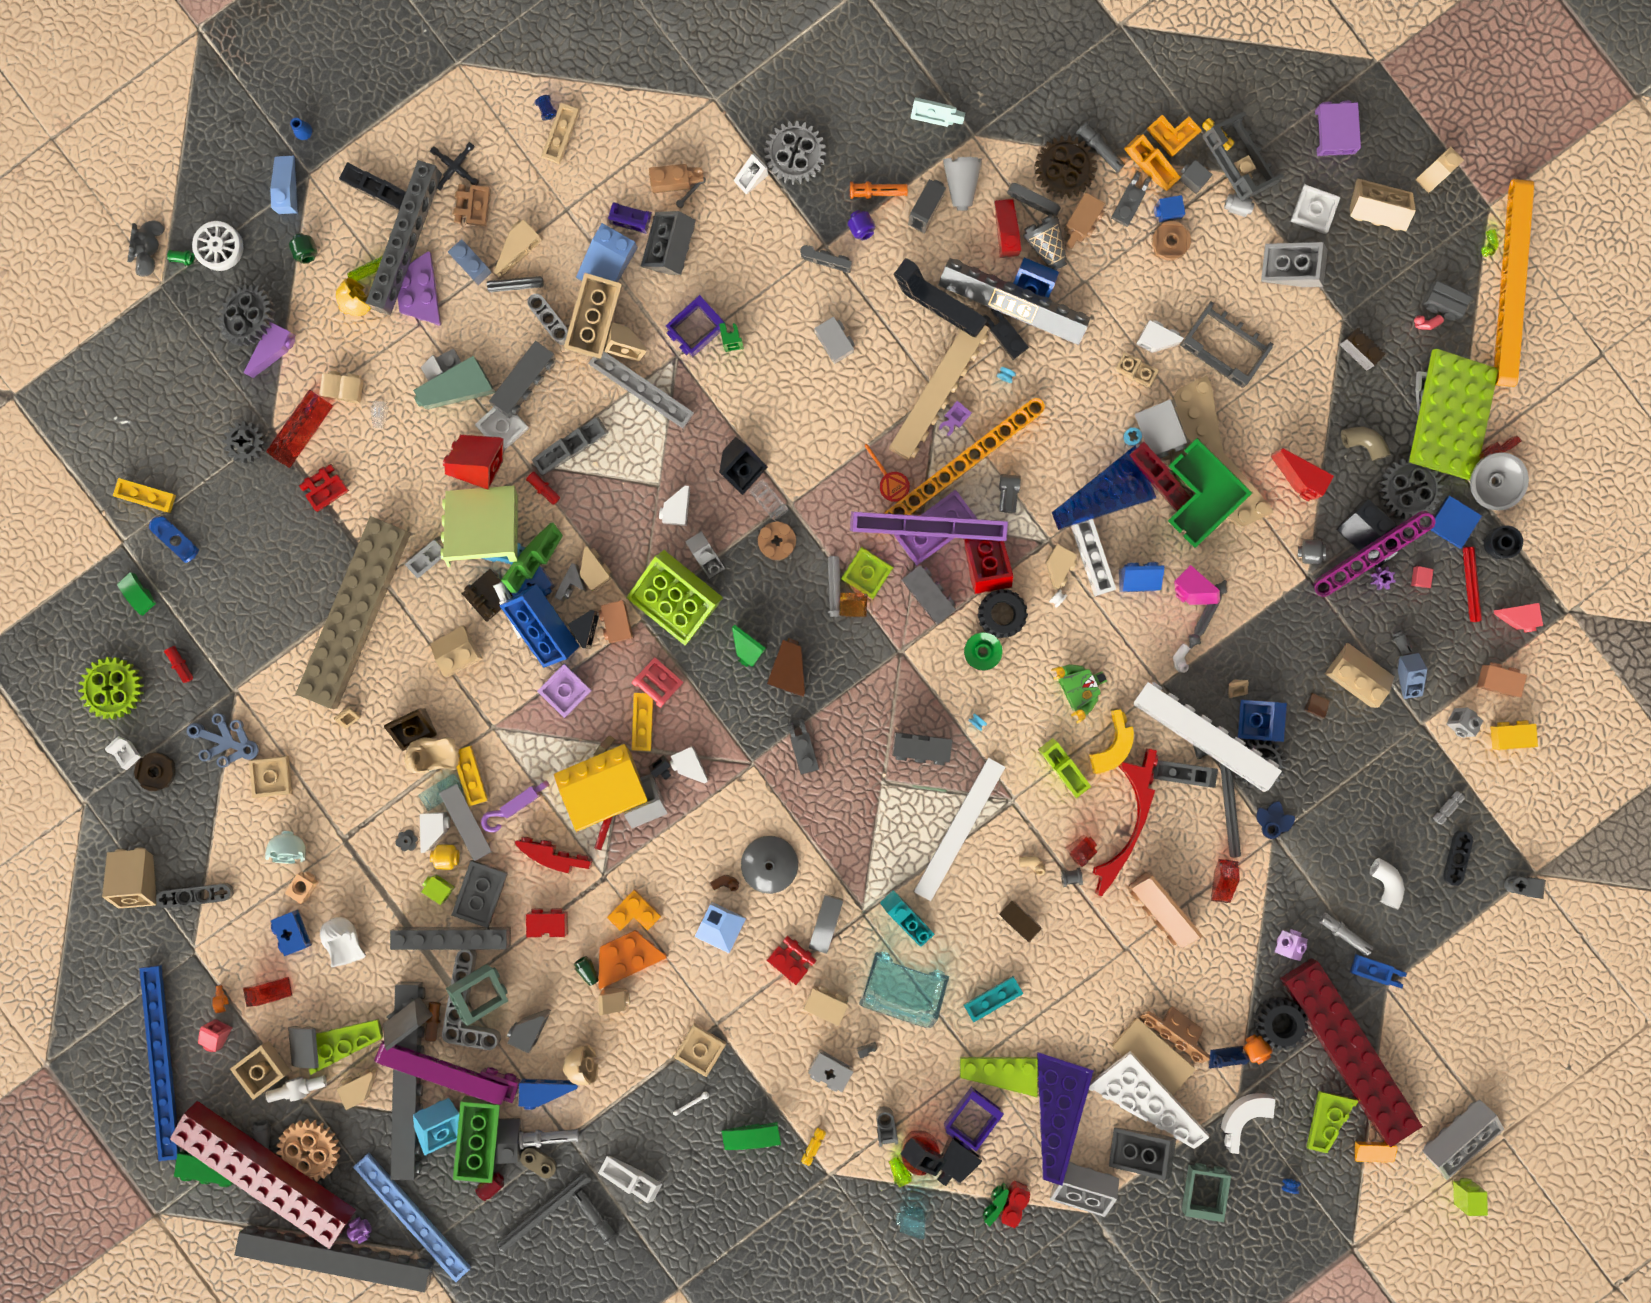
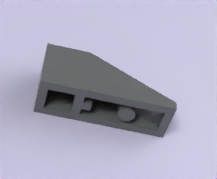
(1186, 774)

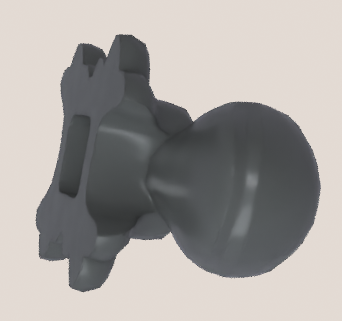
(143, 245)

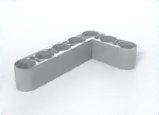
(460, 1027)

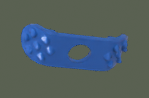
(165, 531)

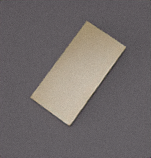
(1155, 1055)

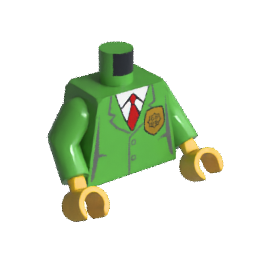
(1080, 688)

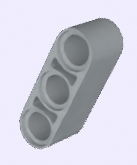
(544, 311)

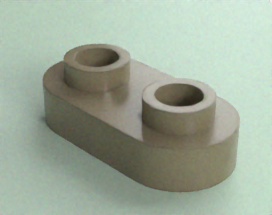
(539, 1160)

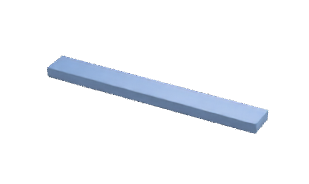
(412, 1217)

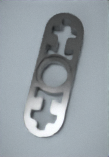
(1033, 199)

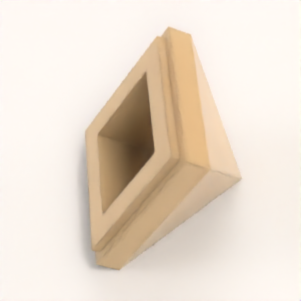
(1238, 688)
(347, 717)

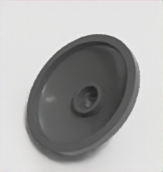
(769, 850)

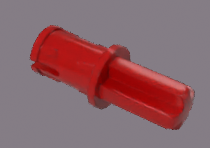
(543, 488)
(178, 664)

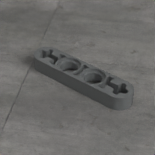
(194, 895)

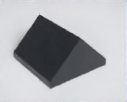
(585, 628)

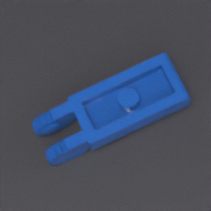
(1376, 971)

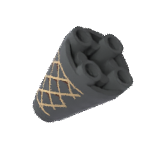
(1047, 241)

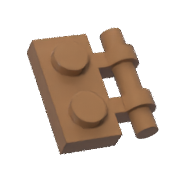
(478, 205)

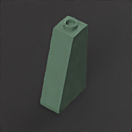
(455, 385)

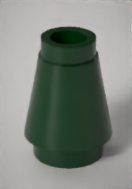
(586, 970)

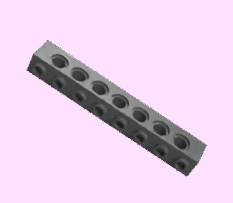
(404, 237)

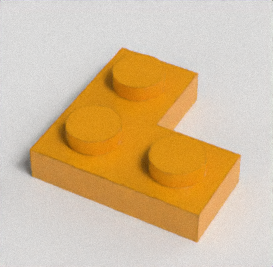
(1173, 138)
(634, 907)

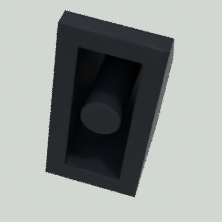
(923, 1157)

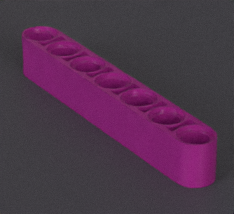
(1384, 552)
(441, 1073)

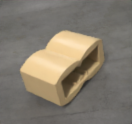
(341, 388)

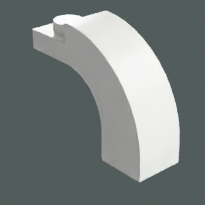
(1242, 1111)

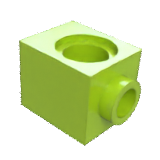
(437, 888)

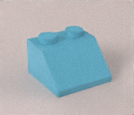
(436, 1125)

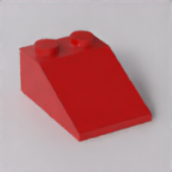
(1302, 475)
(988, 565)

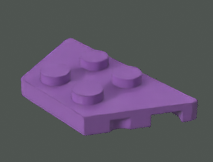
(419, 292)

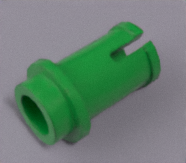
(181, 257)

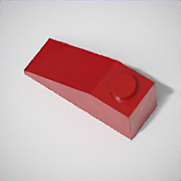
(1007, 228)

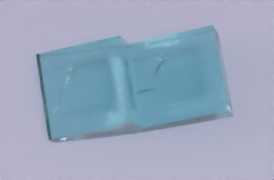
(431, 796)

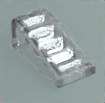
(777, 513)

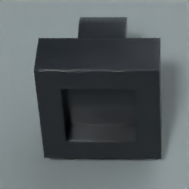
(661, 767)

